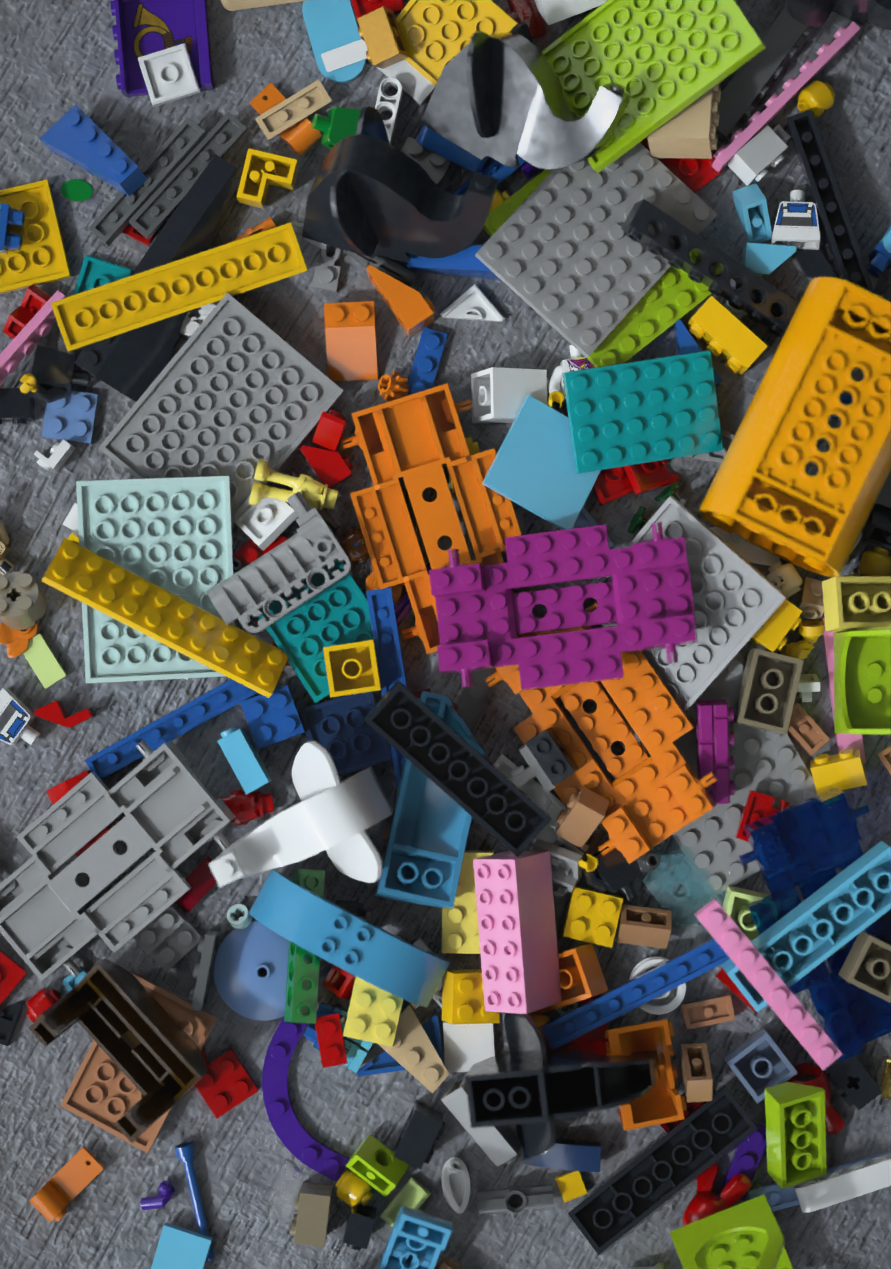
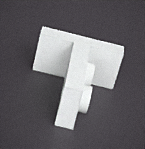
(522, 775)

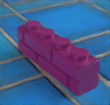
(713, 747)

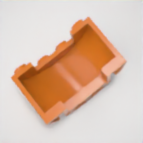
(663, 1101)

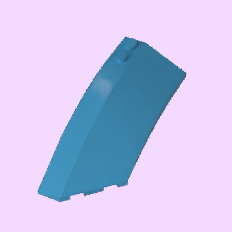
(426, 831)

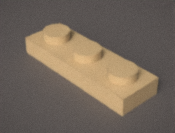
(293, 110)

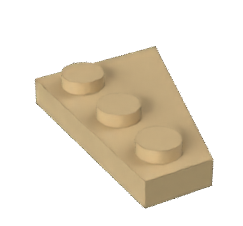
(416, 1052)

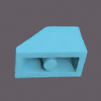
(753, 213)
(765, 258)

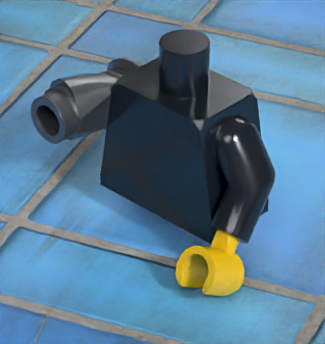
(53, 374)
(614, 872)

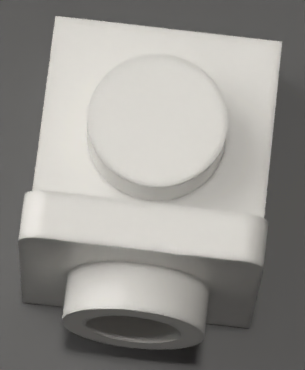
(59, 454)

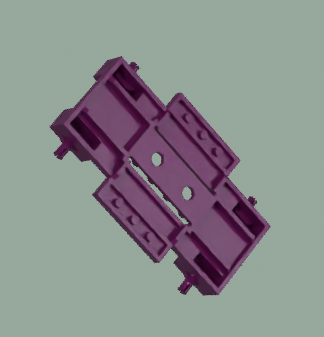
(483, 617)

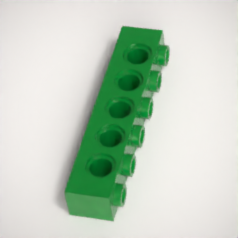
(302, 964)

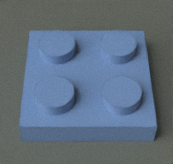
(71, 418)

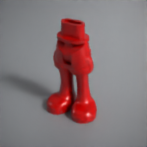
(248, 806)

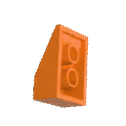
(404, 302)
(351, 341)
(579, 976)

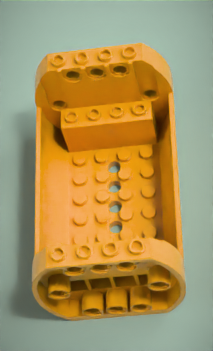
(763, 479)

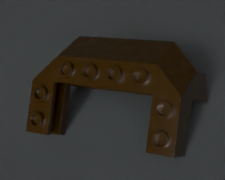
(135, 1037)

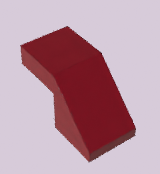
(201, 881)

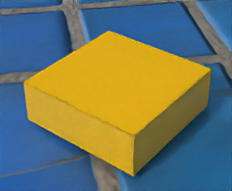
(571, 1185)

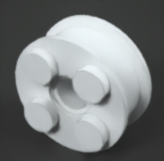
(666, 1002)

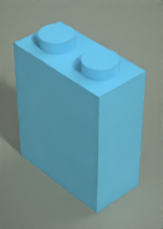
(244, 759)

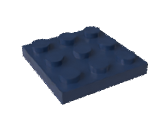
(344, 734)

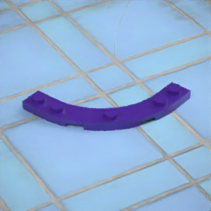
(281, 1112)

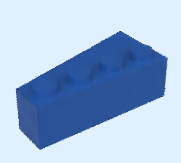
(88, 147)

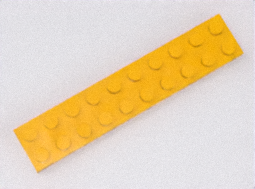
(178, 286)
(165, 617)

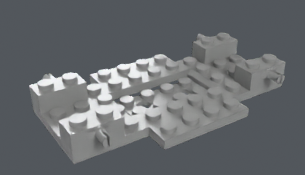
(163, 811)

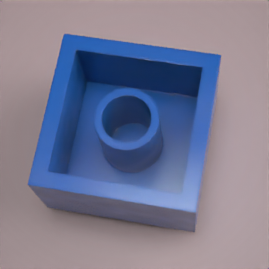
(273, 717)

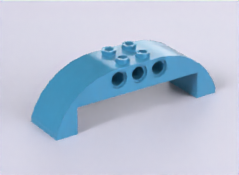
(348, 940)
(415, 1240)

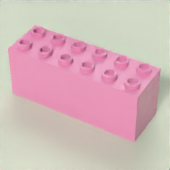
(517, 931)

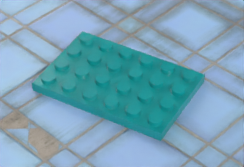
(642, 411)
(328, 619)

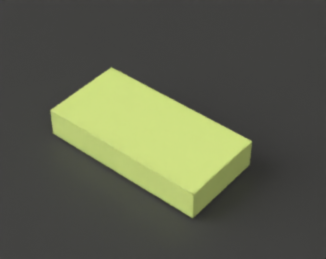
(44, 662)
(411, 1195)

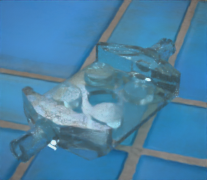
(677, 869)

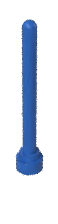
(185, 1153)

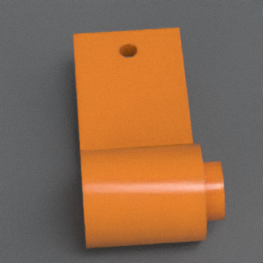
(298, 137)
(66, 1185)

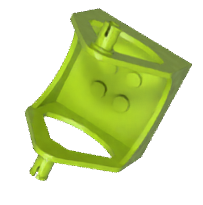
(862, 682)
(733, 1239)

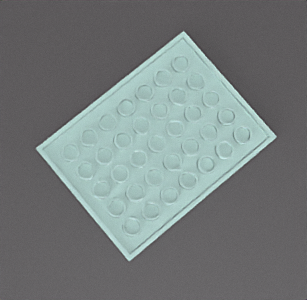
(167, 534)

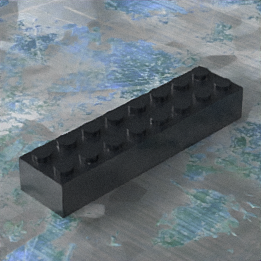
(457, 768)
(663, 1171)

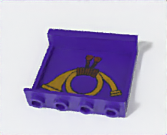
(154, 26)

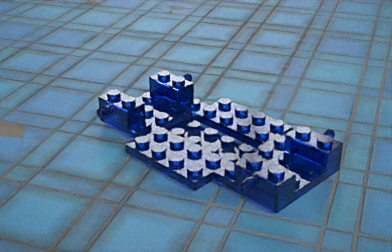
(804, 849)

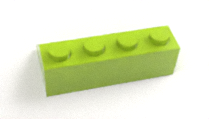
(795, 1133)

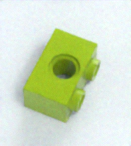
(377, 1165)

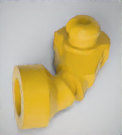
(810, 630)

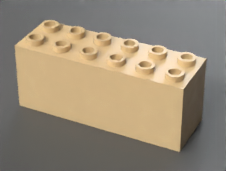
(690, 131)

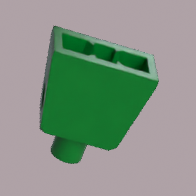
(337, 125)

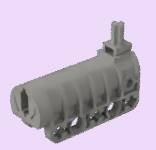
(282, 571)

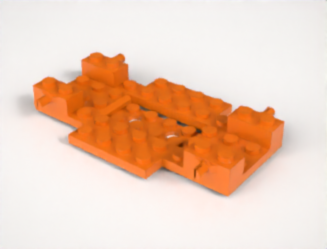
(413, 441)
(649, 794)

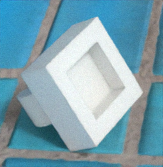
(807, 684)

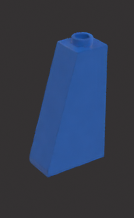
(460, 264)

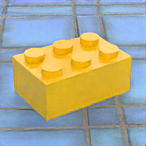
(725, 336)

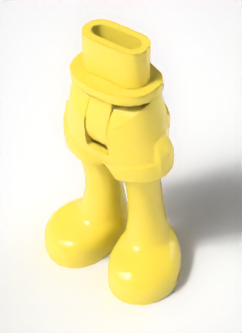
(312, 490)

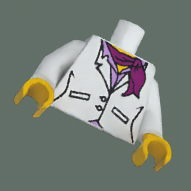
(556, 383)

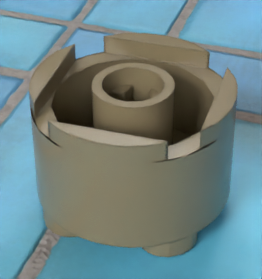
(20, 601)

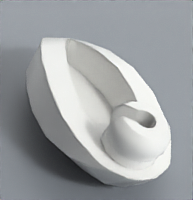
(456, 1184)

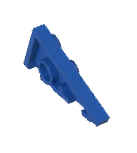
(385, 1063)

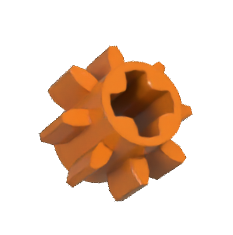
(393, 386)

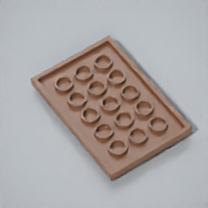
(105, 1093)

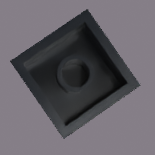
(418, 1135)

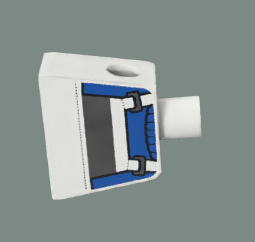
(797, 223)
(15, 720)

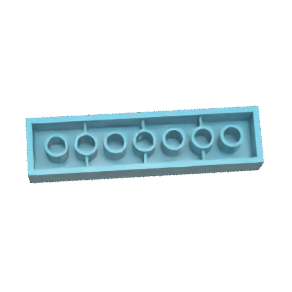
(822, 922)

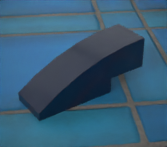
(569, 1156)

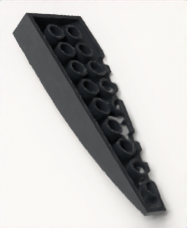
(138, 356)

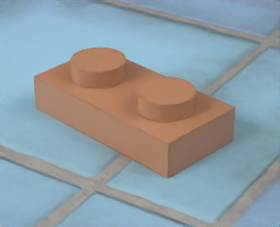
(806, 730)
(707, 1011)

